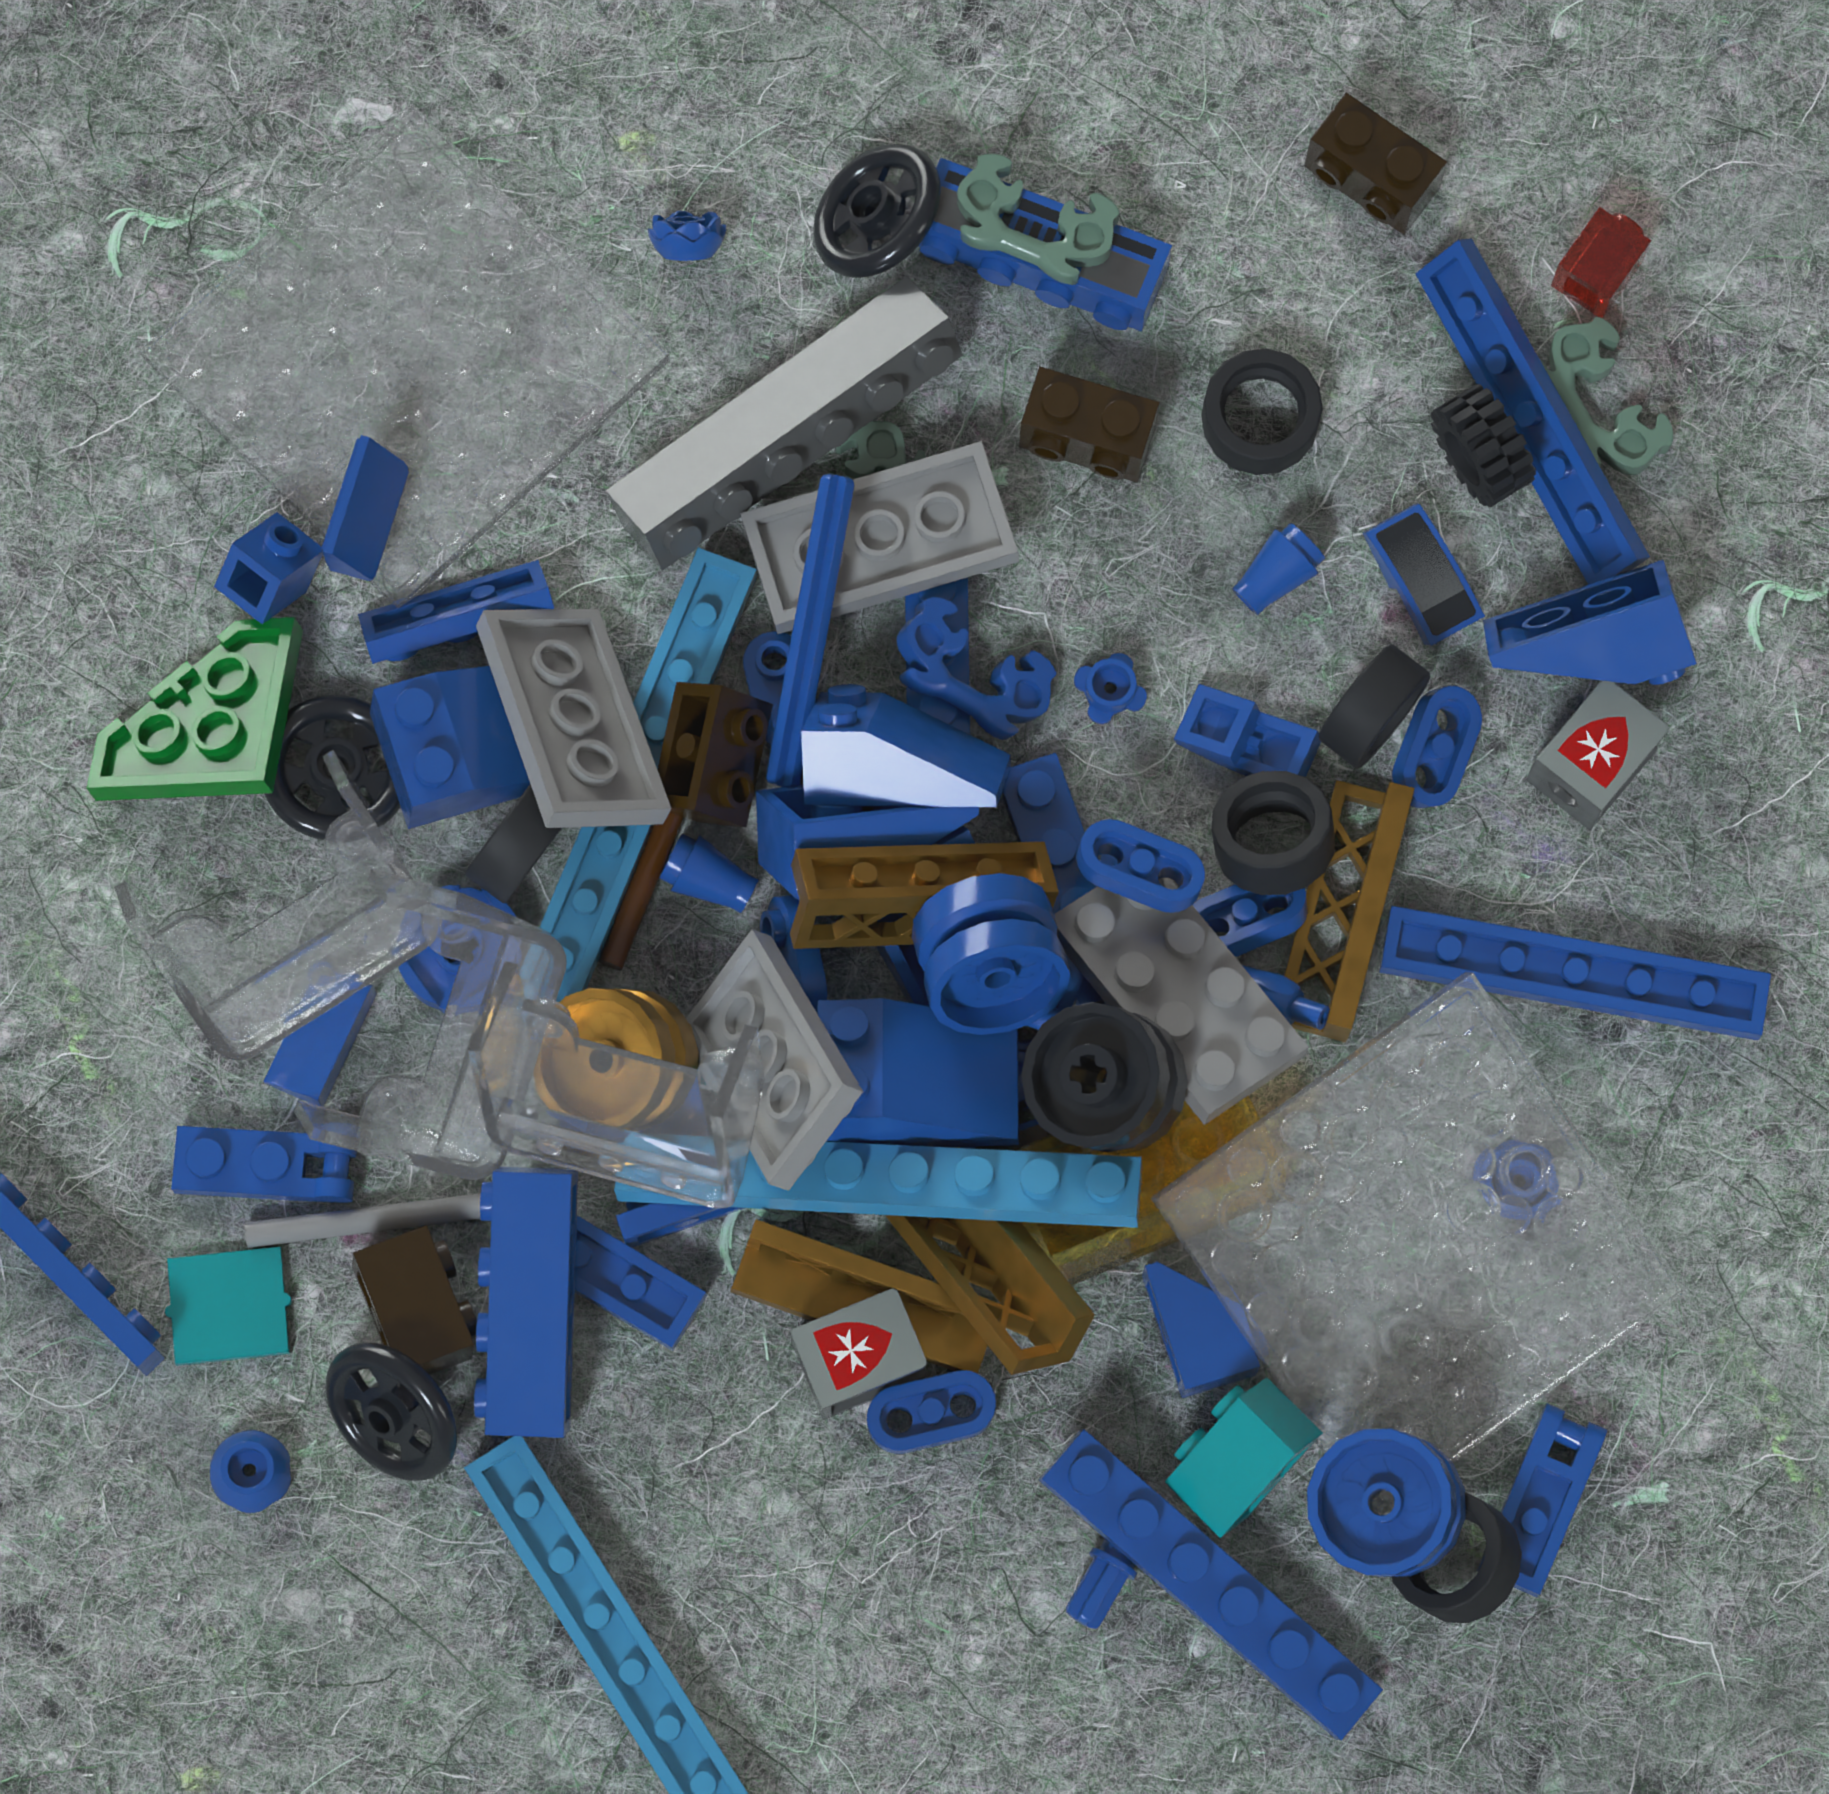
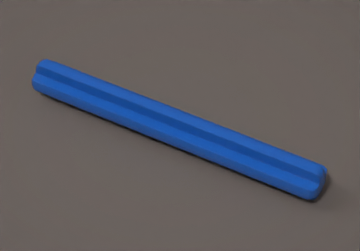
(810, 628)

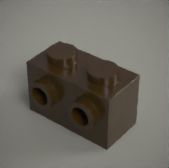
(1375, 164)
(1088, 425)
(713, 753)
(413, 1299)

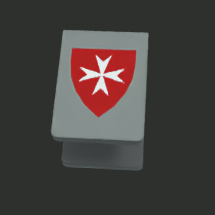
(1597, 753)
(858, 1352)

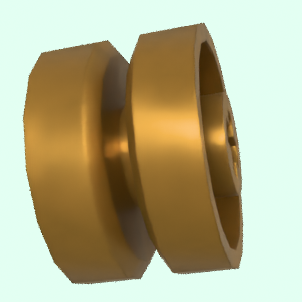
(634, 1022)

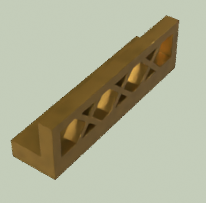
(895, 879)
(1368, 909)
(1020, 1275)
(820, 1279)

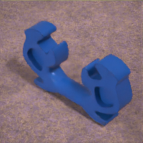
(1021, 694)

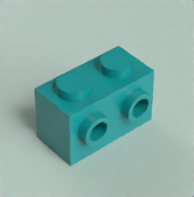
(1242, 1455)

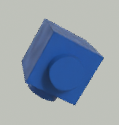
(269, 568)

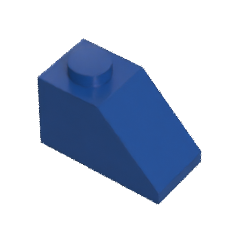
(1197, 1332)

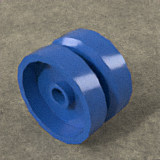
(990, 954)
(1425, 1511)

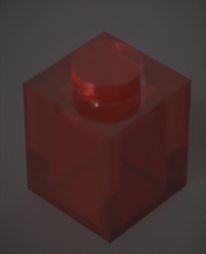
(1601, 261)

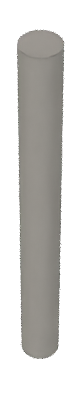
(362, 1220)

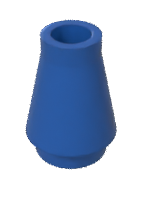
(1279, 568)
(707, 874)

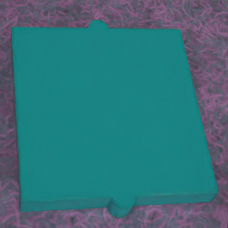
(228, 1306)

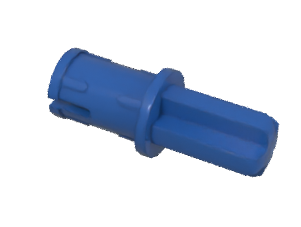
(1100, 1585)

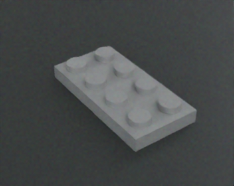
(902, 535)
(572, 718)
(1189, 986)
(804, 1073)

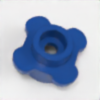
(1113, 670)

